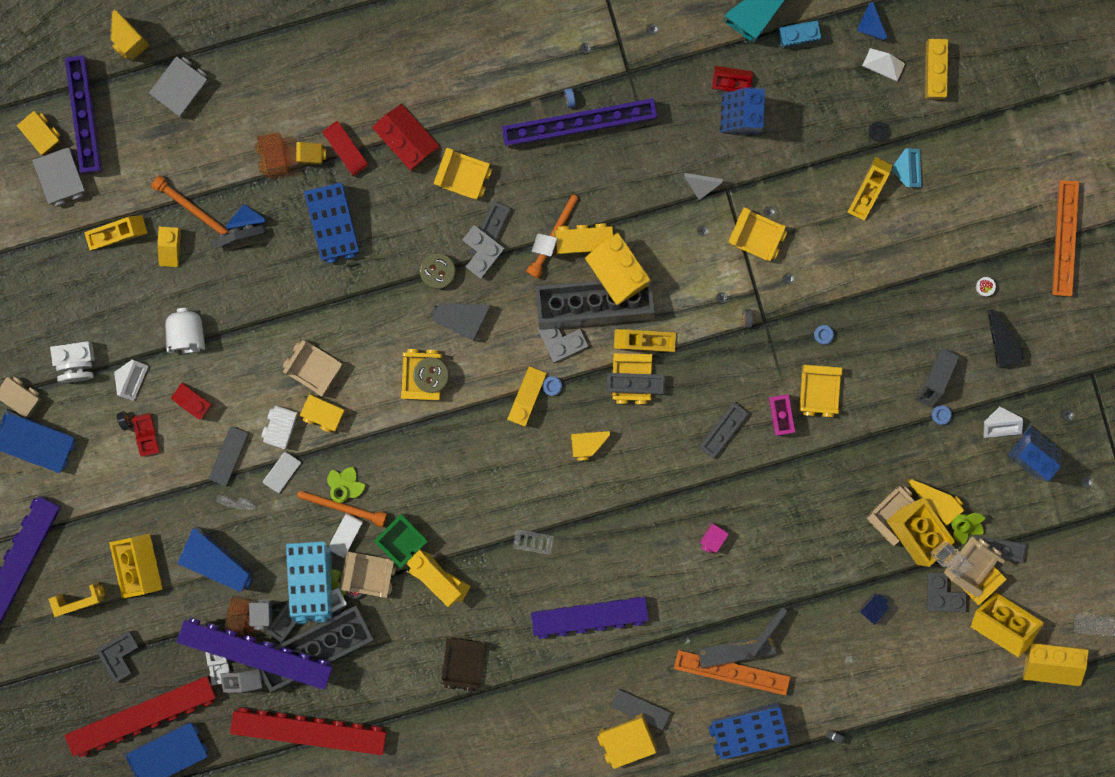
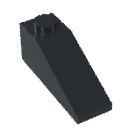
(1005, 345)

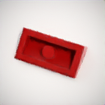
(731, 79)

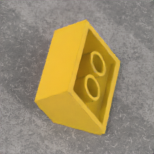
(126, 38)
(617, 269)
(919, 531)
(135, 566)
(1006, 624)
(1055, 664)

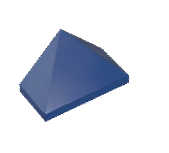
(871, 24)
(245, 217)

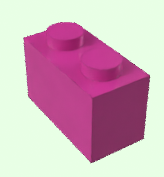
(781, 414)

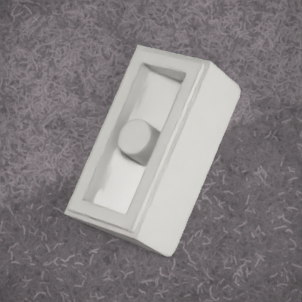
(281, 472)

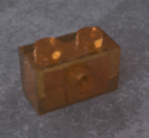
(272, 155)
(238, 615)

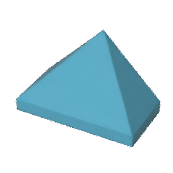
(909, 168)

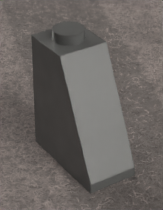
(460, 318)
(937, 378)

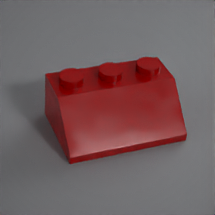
(405, 137)

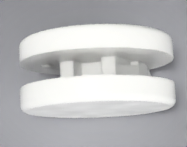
(74, 371)

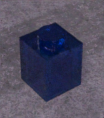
(874, 608)

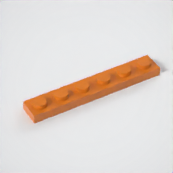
(1065, 238)
(734, 673)

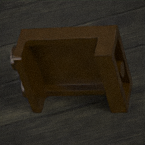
(462, 663)

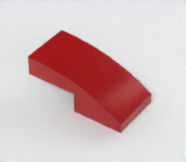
(145, 434)

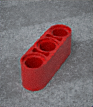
(345, 148)

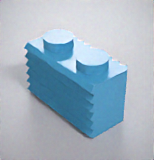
(799, 34)

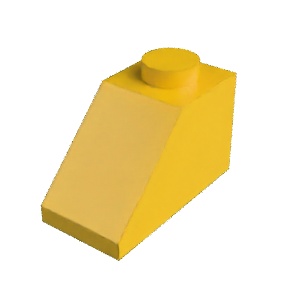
(310, 153)
(168, 246)
(587, 443)

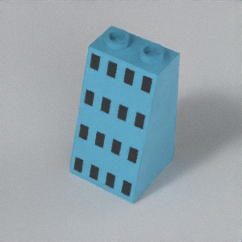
(309, 581)

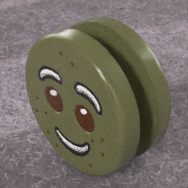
(437, 271)
(431, 375)

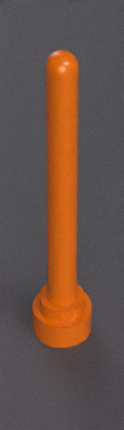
(161, 185)
(536, 268)
(377, 518)

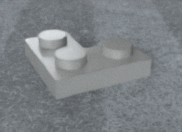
(486, 249)
(559, 346)

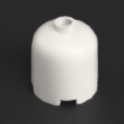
(184, 332)

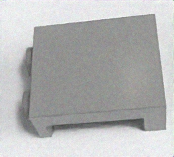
(179, 85)
(59, 177)

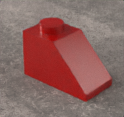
(191, 401)

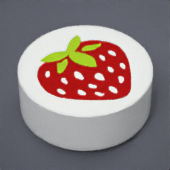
(985, 286)

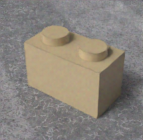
(19, 397)

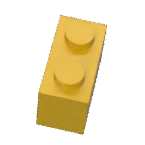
(39, 133)
(322, 412)

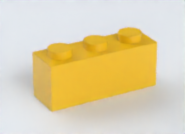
(936, 68)
(580, 239)

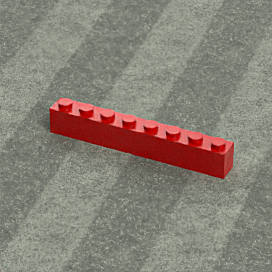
(141, 715)
(308, 732)

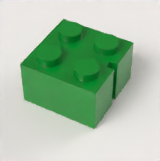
(400, 540)

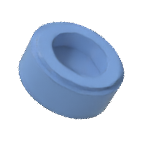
(569, 98)
(823, 334)
(552, 385)
(941, 414)

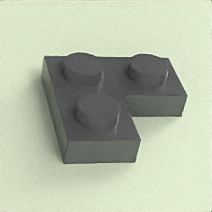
(236, 235)
(939, 599)
(113, 653)

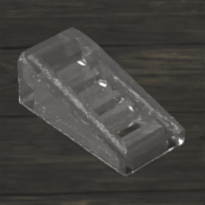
(539, 550)

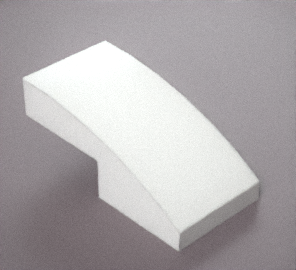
(544, 245)
(345, 535)
(216, 666)

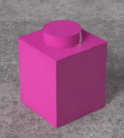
(713, 538)

